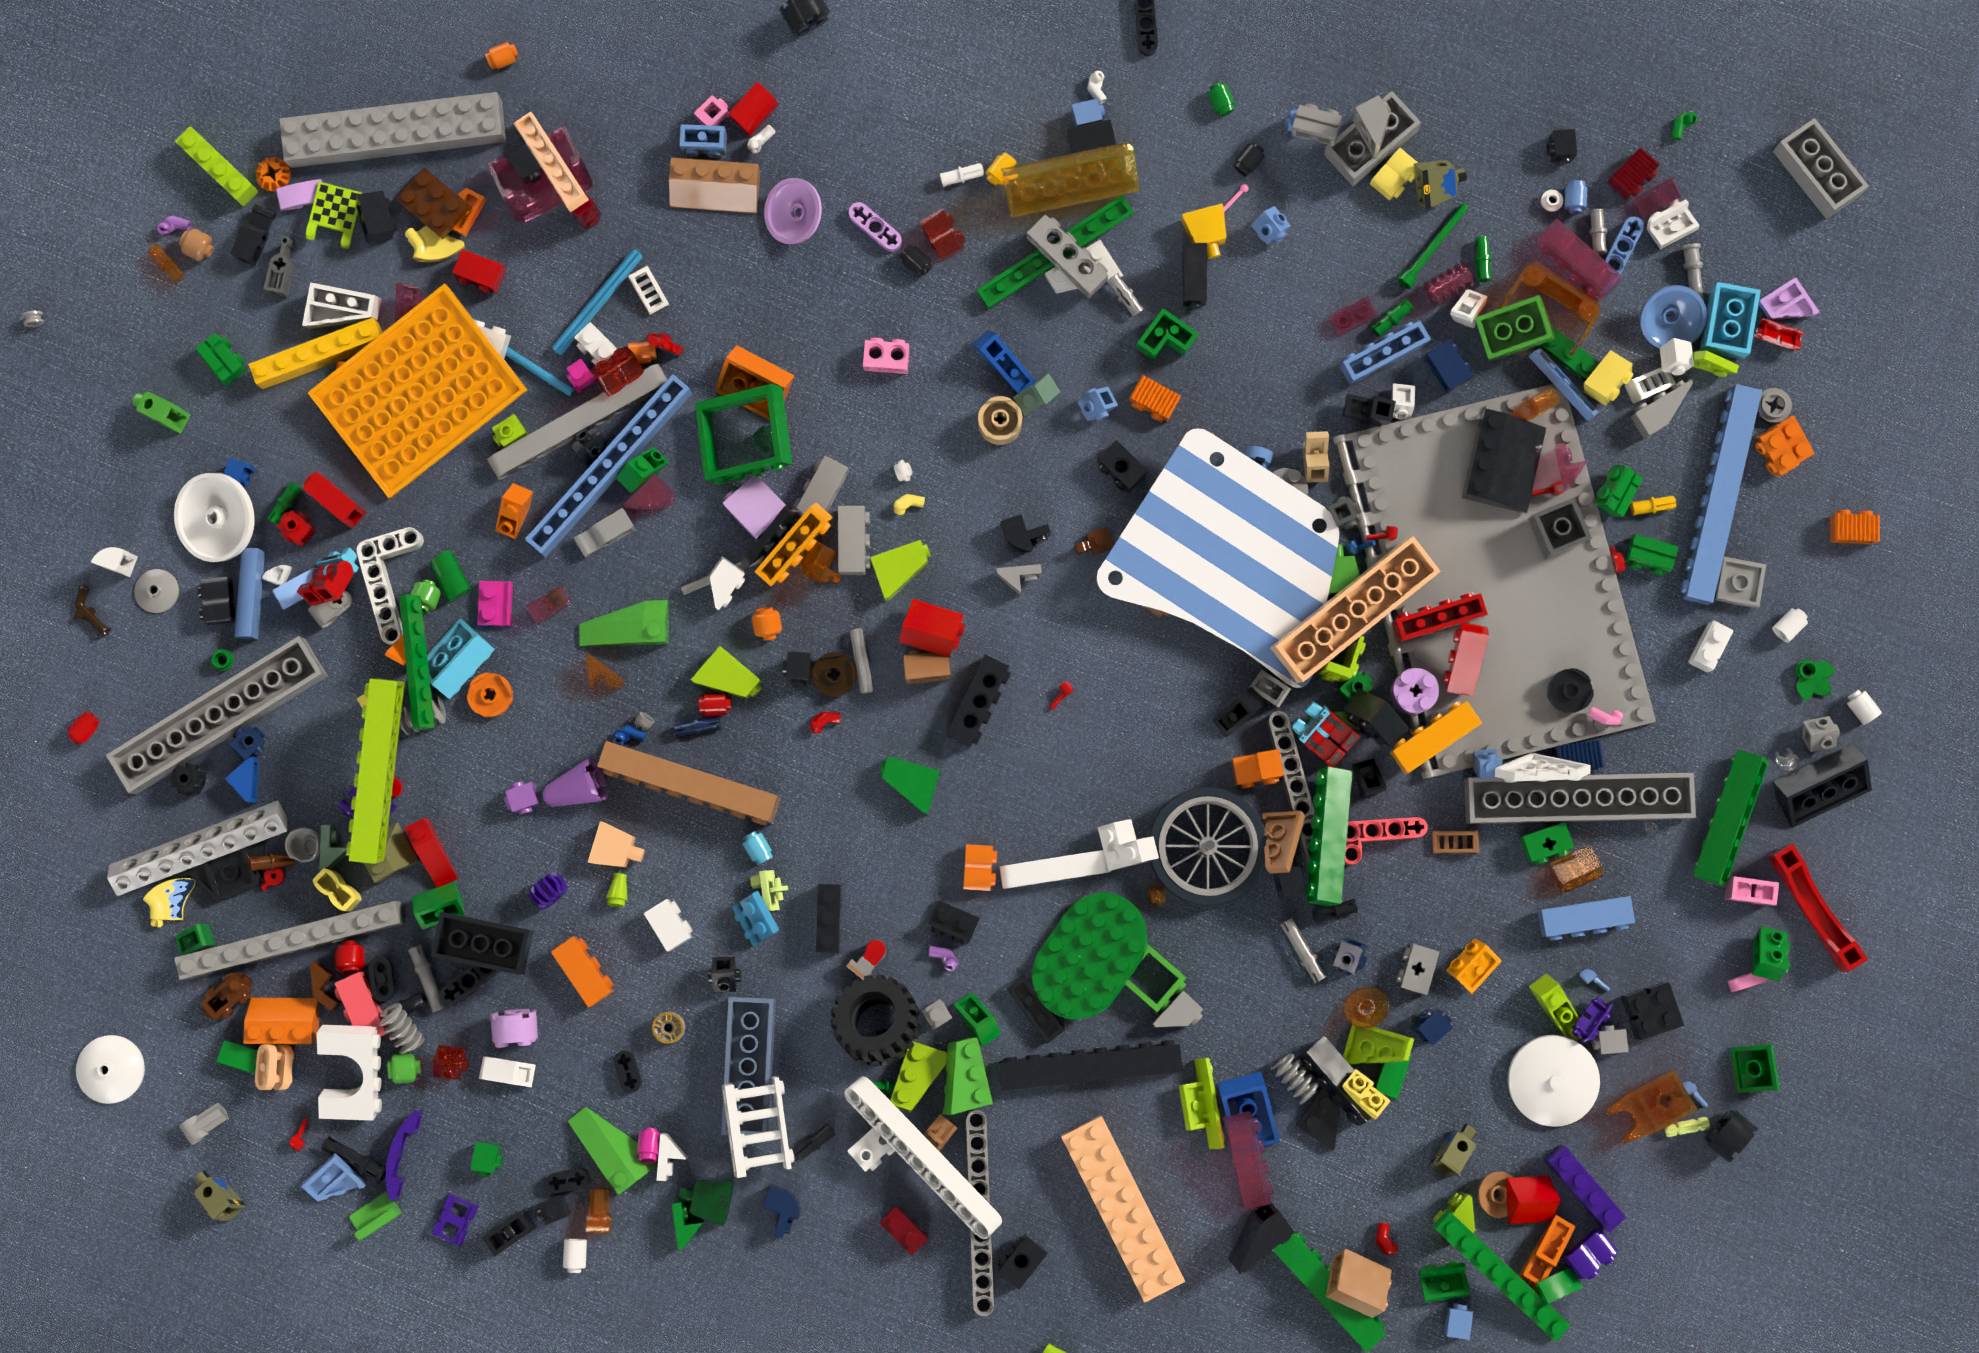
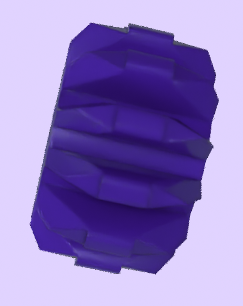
(548, 891)

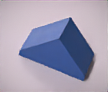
(245, 779)

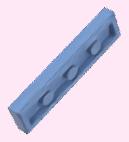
(1564, 384)

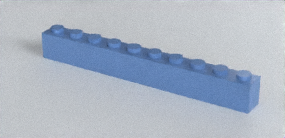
(609, 465)
(1721, 494)

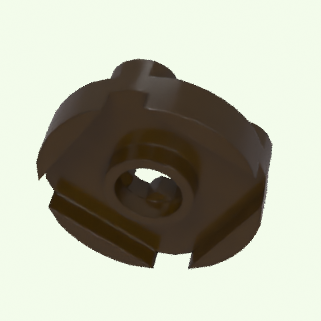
(823, 667)

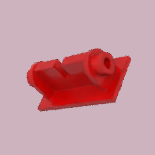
(1779, 334)

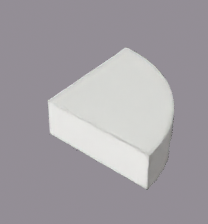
(277, 575)

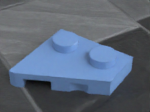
(332, 1179)

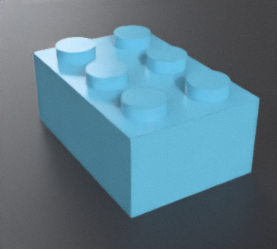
(1730, 320)

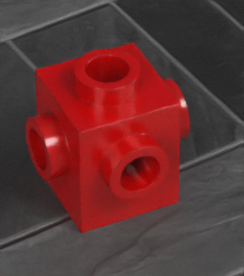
(296, 527)

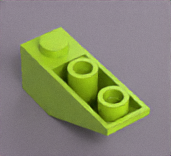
(1556, 1005)

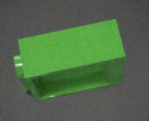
(1177, 987)

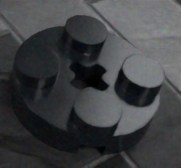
(1582, 687)

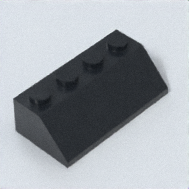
(1823, 785)

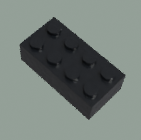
(482, 943)

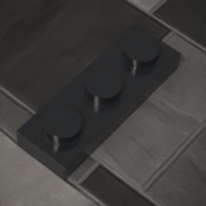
(1035, 1011)

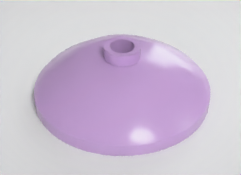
(784, 208)

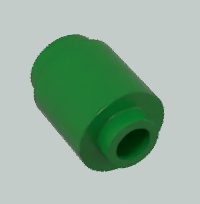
(1221, 99)

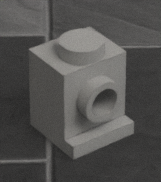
(937, 1014)

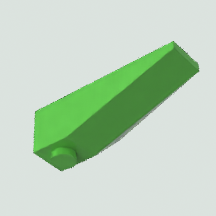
(635, 625)
(610, 1149)

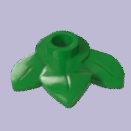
(1815, 681)

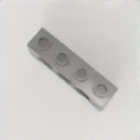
(1086, 283)

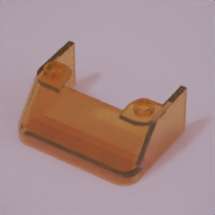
(1561, 290)

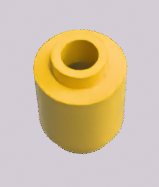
(994, 170)

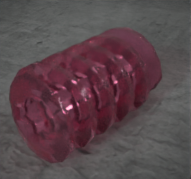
(1449, 282)

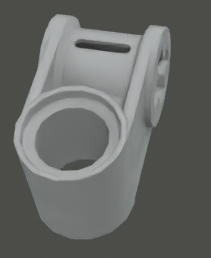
(328, 612)

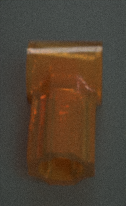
(1537, 404)
(598, 1218)

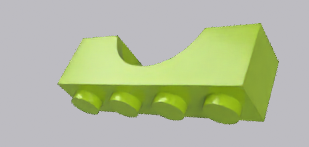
(216, 166)

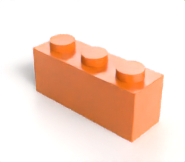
(583, 971)

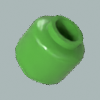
(429, 594)
(403, 1068)

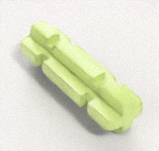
(1687, 1126)

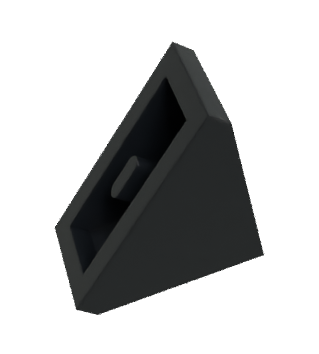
(1368, 778)

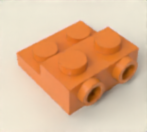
(1783, 446)

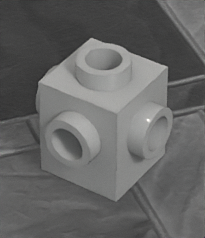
(1820, 734)

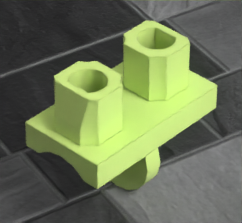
(770, 888)

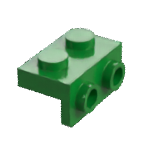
(1444, 1282)

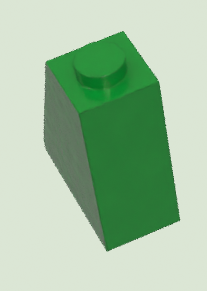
(911, 781)

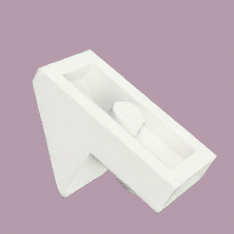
(1468, 308)
(667, 1150)

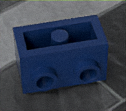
(1448, 366)
(1432, 1026)

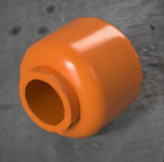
(766, 623)

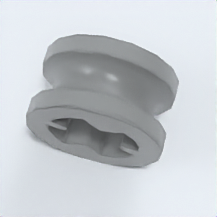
(33, 318)

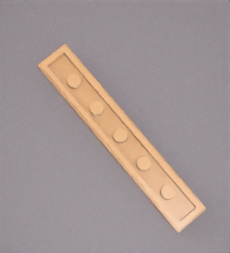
(551, 161)

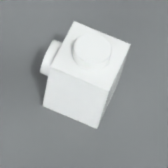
(1676, 356)

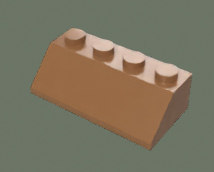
(714, 185)

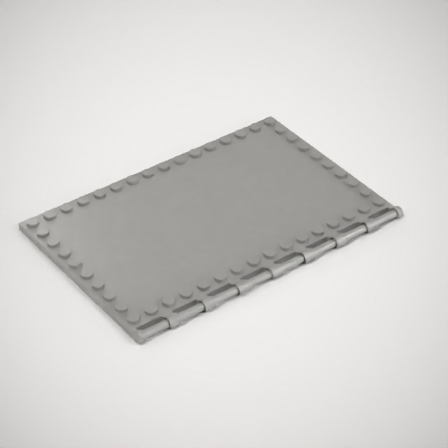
(1538, 609)

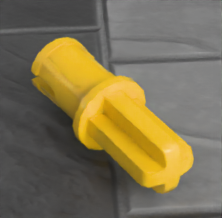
(1652, 505)

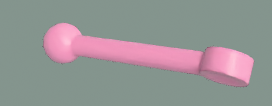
(1243, 188)

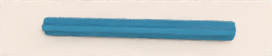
(597, 301)

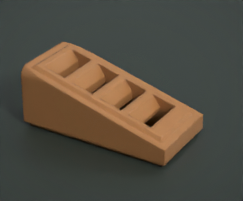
(1436, 842)

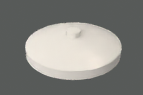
(214, 517)
(1553, 1080)

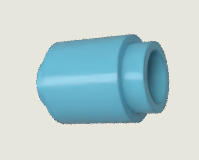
(757, 847)

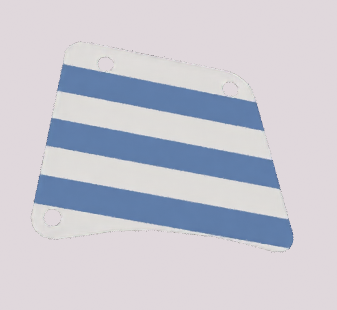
(1226, 550)

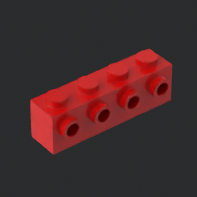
(1439, 618)

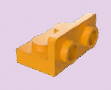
(1473, 965)

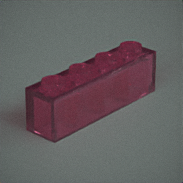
(1578, 259)
(1247, 1160)

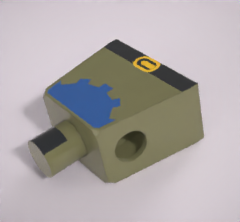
(1436, 182)
(1449, 1158)
(217, 1197)

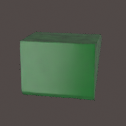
(1754, 1068)

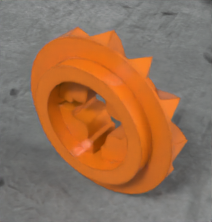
(282, 176)

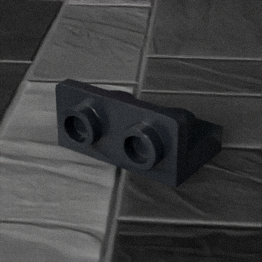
(954, 922)

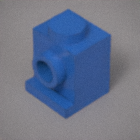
(239, 471)

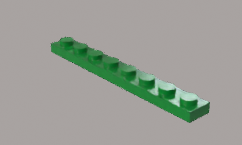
(1037, 264)
(1501, 1275)

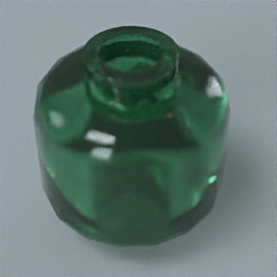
(763, 441)

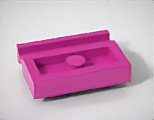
(495, 603)

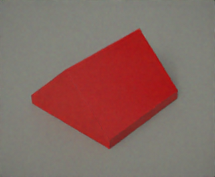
(1531, 1199)

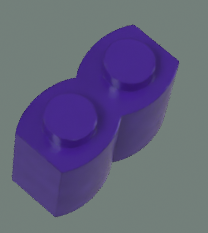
(1590, 1254)

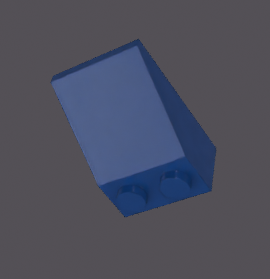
(1251, 1095)

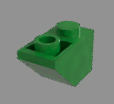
(641, 469)

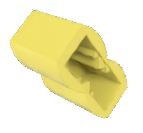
(1394, 175)
(333, 884)

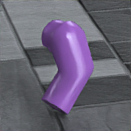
(946, 956)

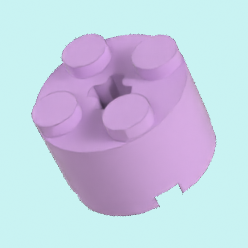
(1424, 683)
(514, 1027)

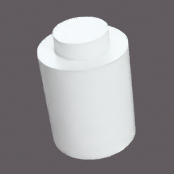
(1790, 624)
(1863, 706)
(574, 1255)

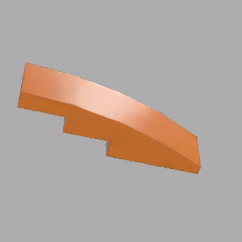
(1547, 1251)

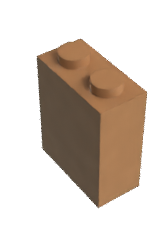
(1359, 1283)

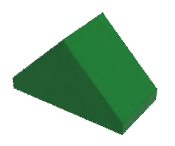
(195, 939)

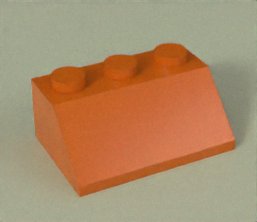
(747, 371)
(282, 1021)

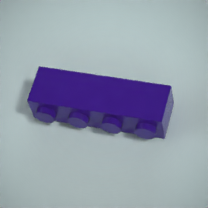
(1585, 1188)

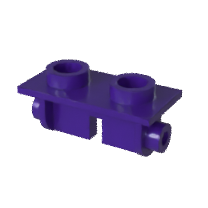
(1588, 1027)

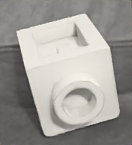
(1405, 401)

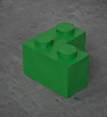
(1166, 330)

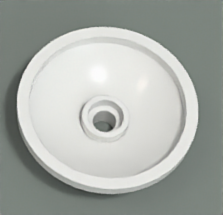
(124, 1069)

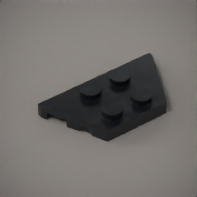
(773, 534)
(229, 873)

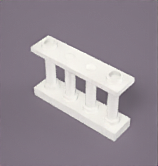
(739, 1141)

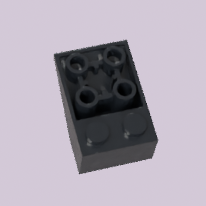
(1259, 1236)

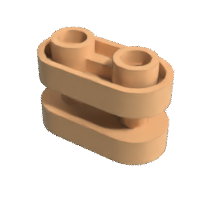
(274, 1067)

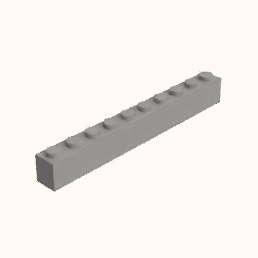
(289, 940)

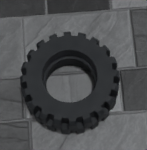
(856, 1001)

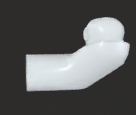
(1094, 86)
(754, 144)

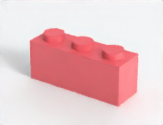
(359, 1003)

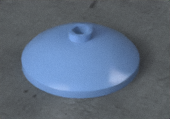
(1686, 321)

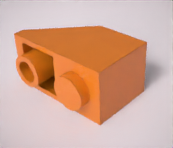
(513, 510)

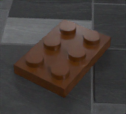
(433, 203)

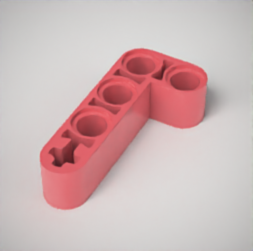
(1382, 833)

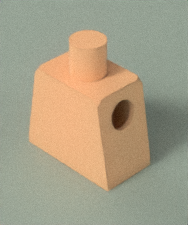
(614, 847)

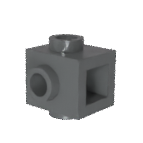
(1342, 505)

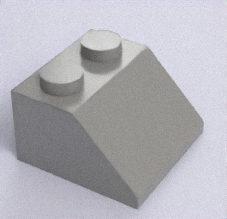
(1371, 122)

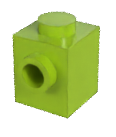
(508, 431)

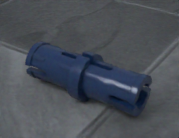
(697, 727)

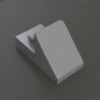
(1012, 575)

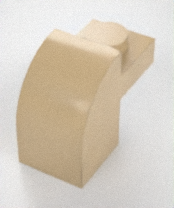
(1316, 457)

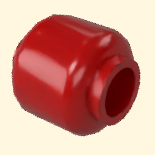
(349, 957)

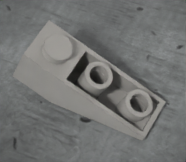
(1658, 414)

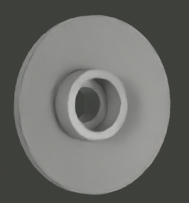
(164, 597)

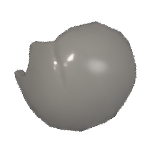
(303, 844)

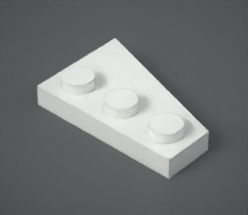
(1099, 253)

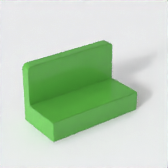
(374, 1215)

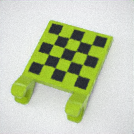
(335, 210)

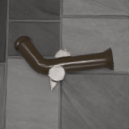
(88, 613)

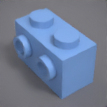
(703, 140)

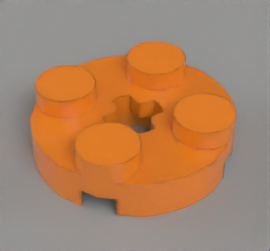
(477, 693)

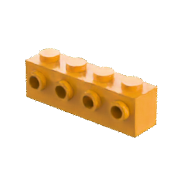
(794, 543)
(1436, 737)

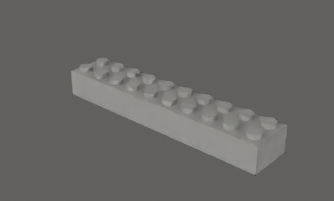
(392, 130)
(216, 715)
(1589, 799)

